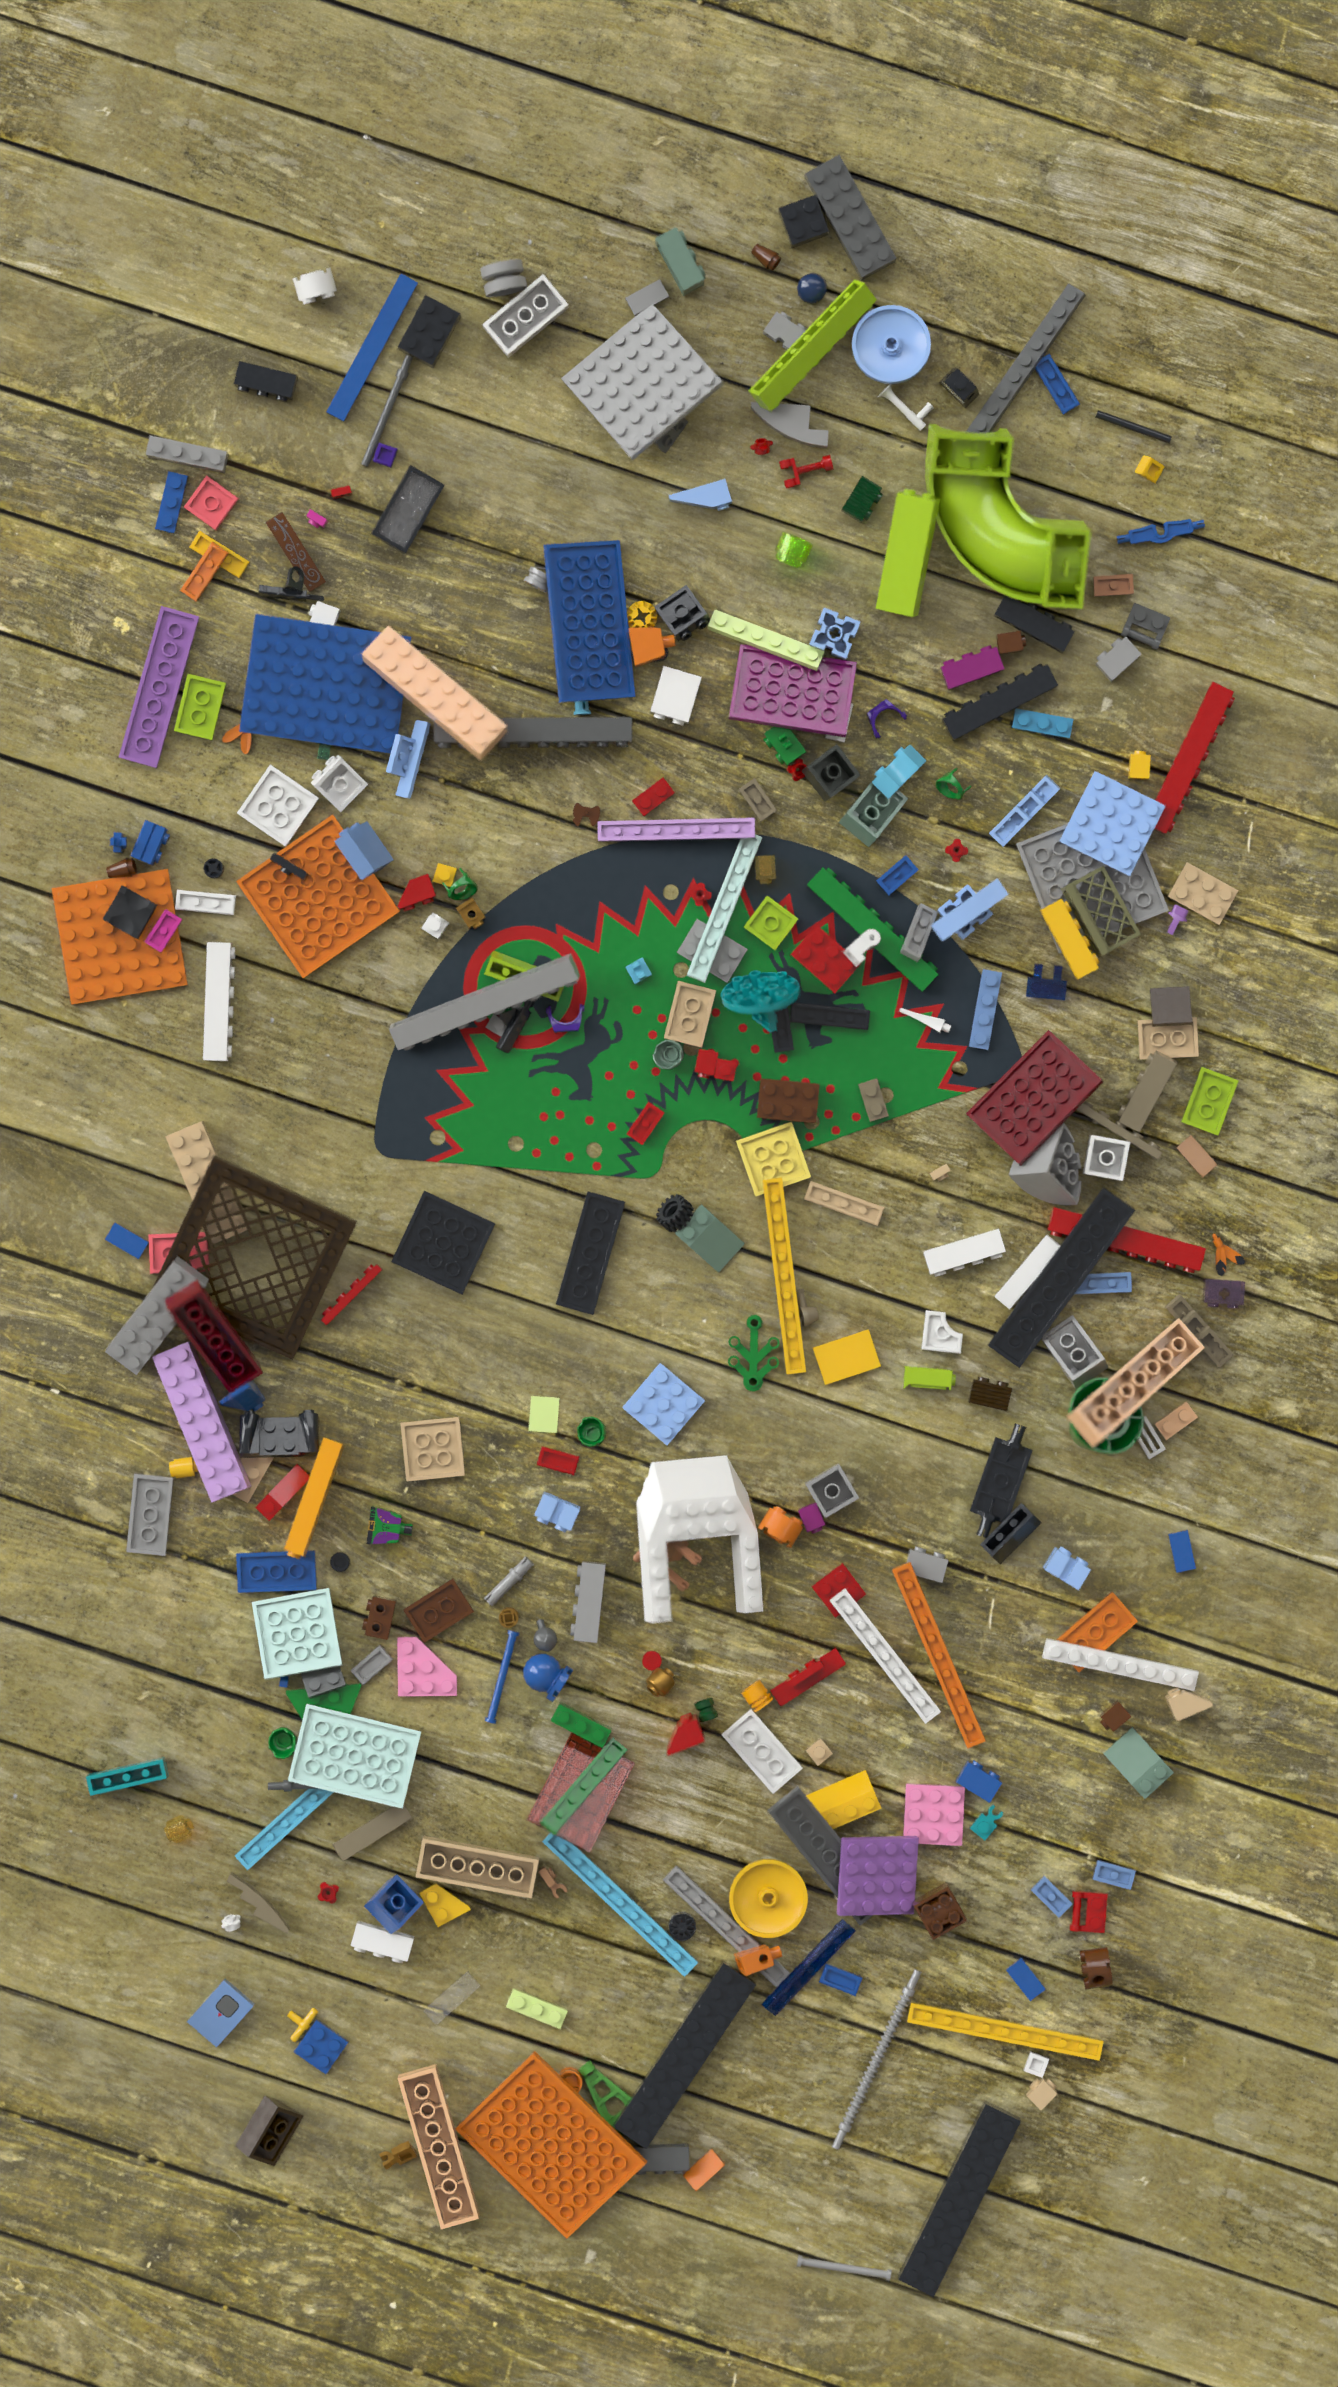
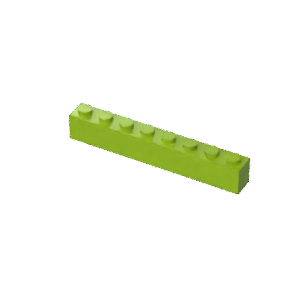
(812, 345)

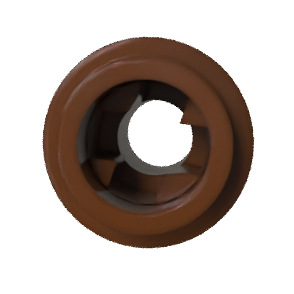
(766, 257)
(123, 868)

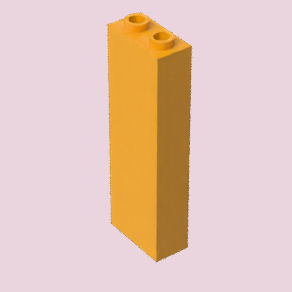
(314, 1498)

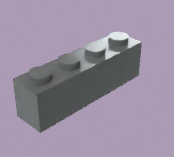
(664, 2158)

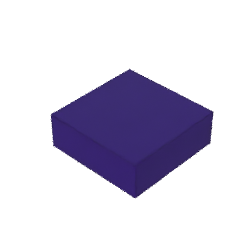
(385, 455)

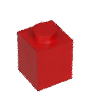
(706, 1063)
(725, 1069)

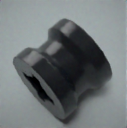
(211, 867)

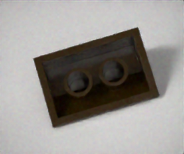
(269, 2131)

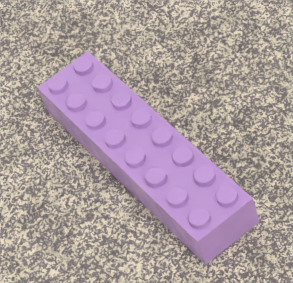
(201, 1421)

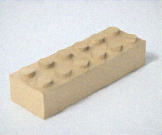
(193, 1154)
(477, 1867)

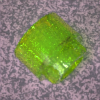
(792, 549)

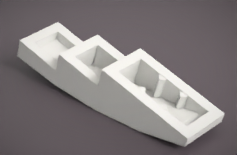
(1027, 1272)

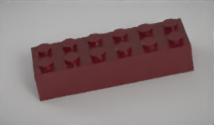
(213, 1336)

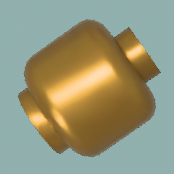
(660, 1682)

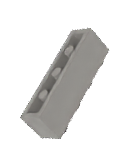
(187, 454)
(589, 1601)

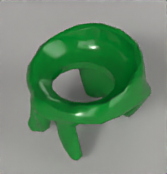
(942, 787)
(470, 890)

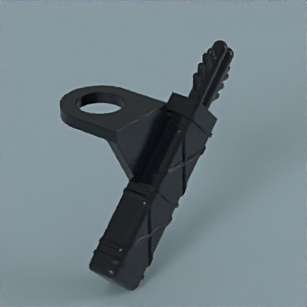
(291, 590)
(515, 1021)

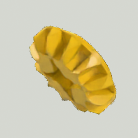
(645, 607)

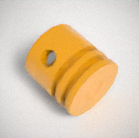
(757, 1695)

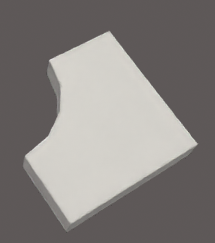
(938, 1334)

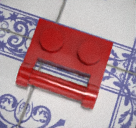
(1095, 1912)

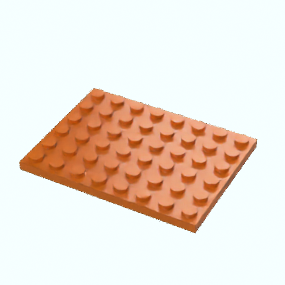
(551, 2144)

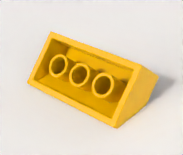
(846, 1800)

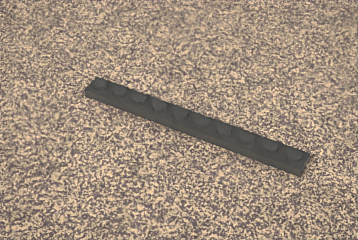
(1027, 360)

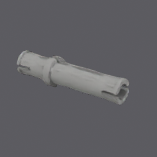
(505, 1584)

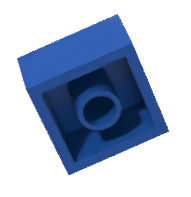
(393, 1904)

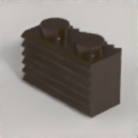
(990, 1394)

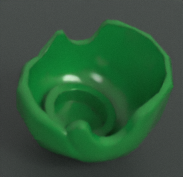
(591, 1431)
(282, 1742)

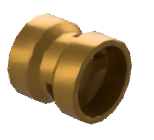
(508, 1617)

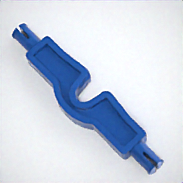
(1150, 534)

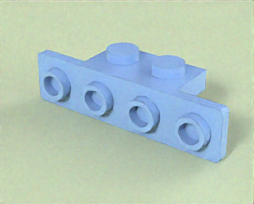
(406, 757)

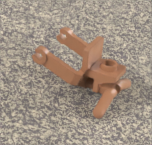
(675, 1551)

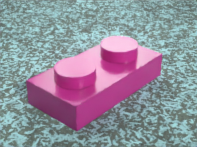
(163, 930)

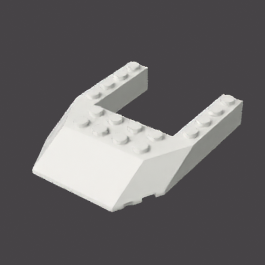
(696, 1502)

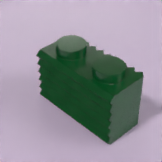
(862, 499)

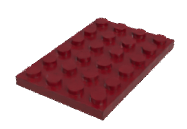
(1034, 1097)

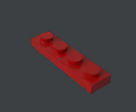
(344, 1299)

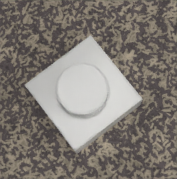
(1036, 2064)

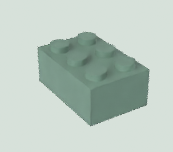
(680, 260)

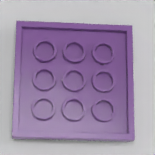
(877, 1875)

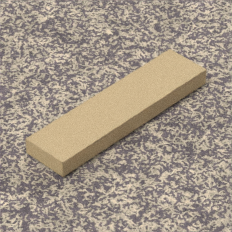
(844, 1203)

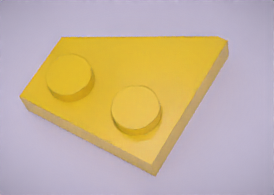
(442, 1904)

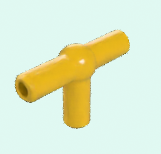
(304, 2024)

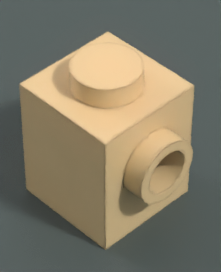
(1041, 2092)

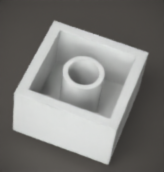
(1106, 1157)

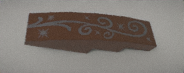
(295, 551)

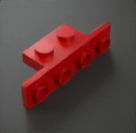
(807, 1677)

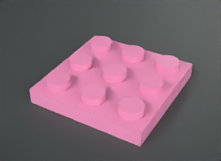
(934, 1813)

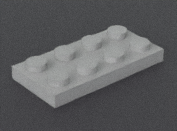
(149, 1514)

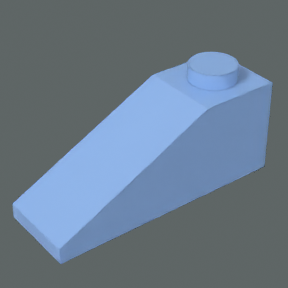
(708, 496)

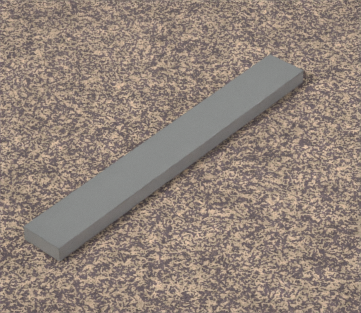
(720, 1920)

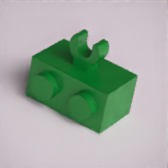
(784, 743)

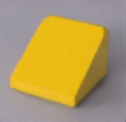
(1149, 469)

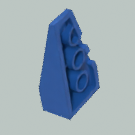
(245, 1398)

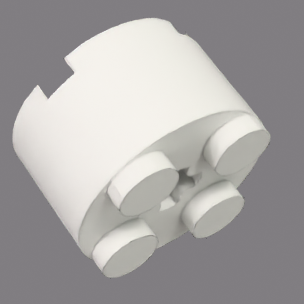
(315, 285)

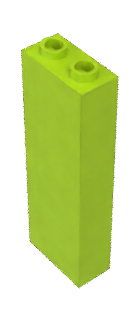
(908, 553)

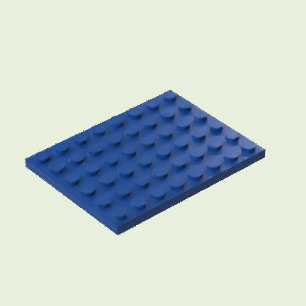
(315, 688)

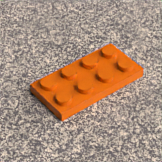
(1100, 1625)

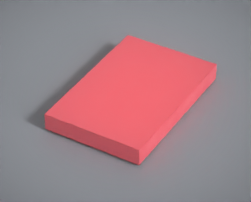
(161, 1244)

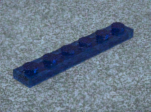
(808, 1967)

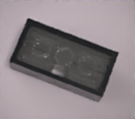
(407, 509)

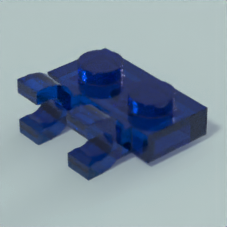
(1046, 988)

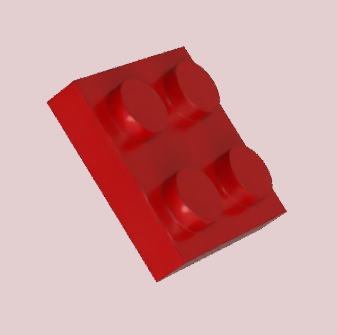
(834, 1583)

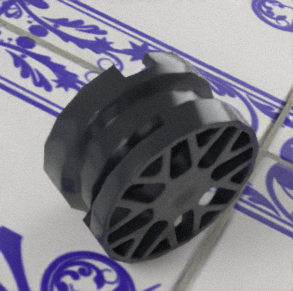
(682, 1926)

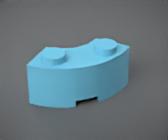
(898, 771)

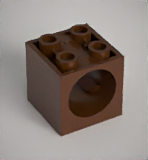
(939, 1911)

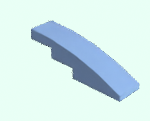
(1024, 810)
(969, 909)

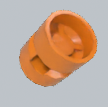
(572, 2077)

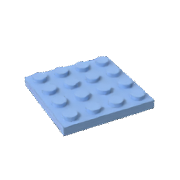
(1112, 823)

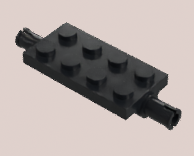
(1001, 1480)

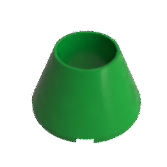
(1118, 1439)

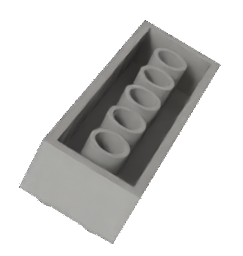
(151, 1319)

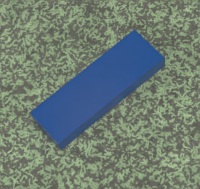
(1056, 384)

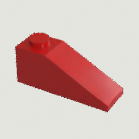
(283, 1492)

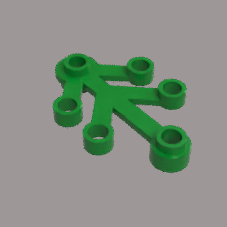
(753, 1356)

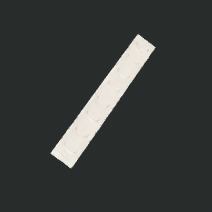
(885, 1655)
(1120, 1664)

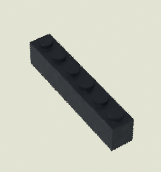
(999, 702)

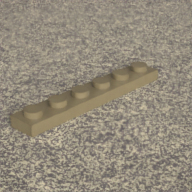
(1119, 1129)

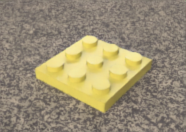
(773, 1155)

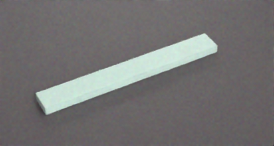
(723, 908)

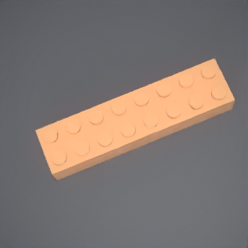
(434, 693)
(1135, 1382)
(438, 2146)

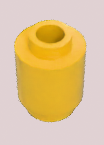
(183, 1467)

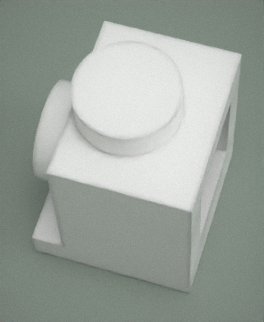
(435, 925)

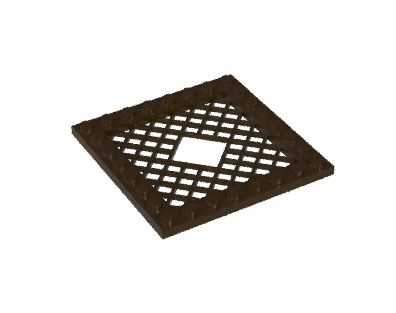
(290, 1202)

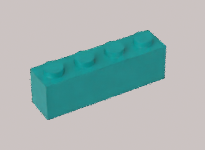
(127, 1776)

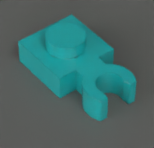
(984, 1825)

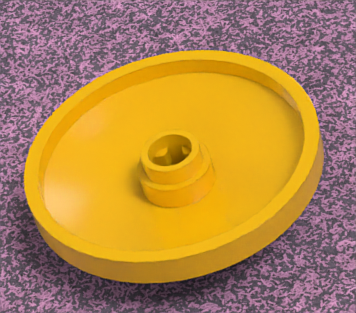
(768, 1898)

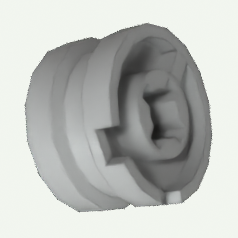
(537, 579)

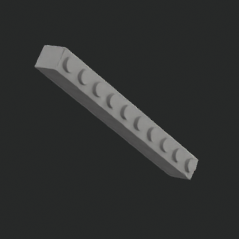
(484, 1002)

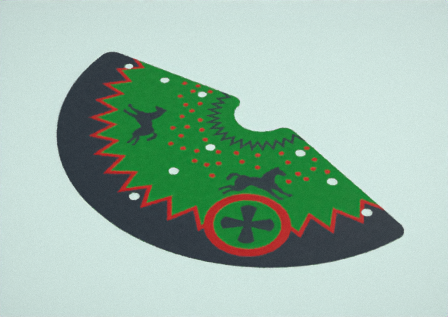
(596, 1081)

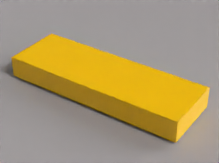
(233, 563)

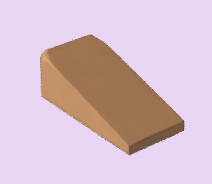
(1196, 1156)

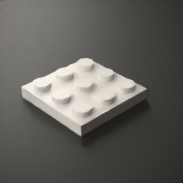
(278, 805)

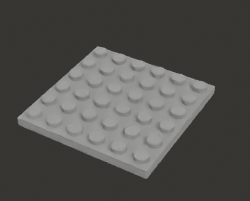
(642, 381)
(1055, 865)

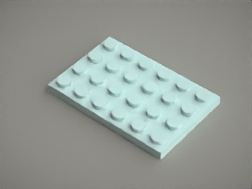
(354, 1756)

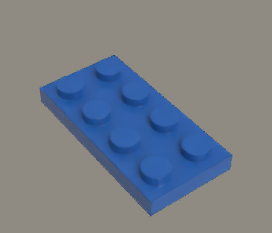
(275, 1572)

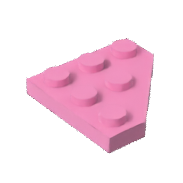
(422, 1671)

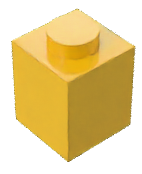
(1139, 765)

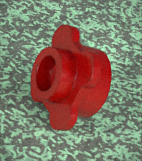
(761, 446)
(797, 775)
(956, 855)
(699, 899)
(333, 1889)

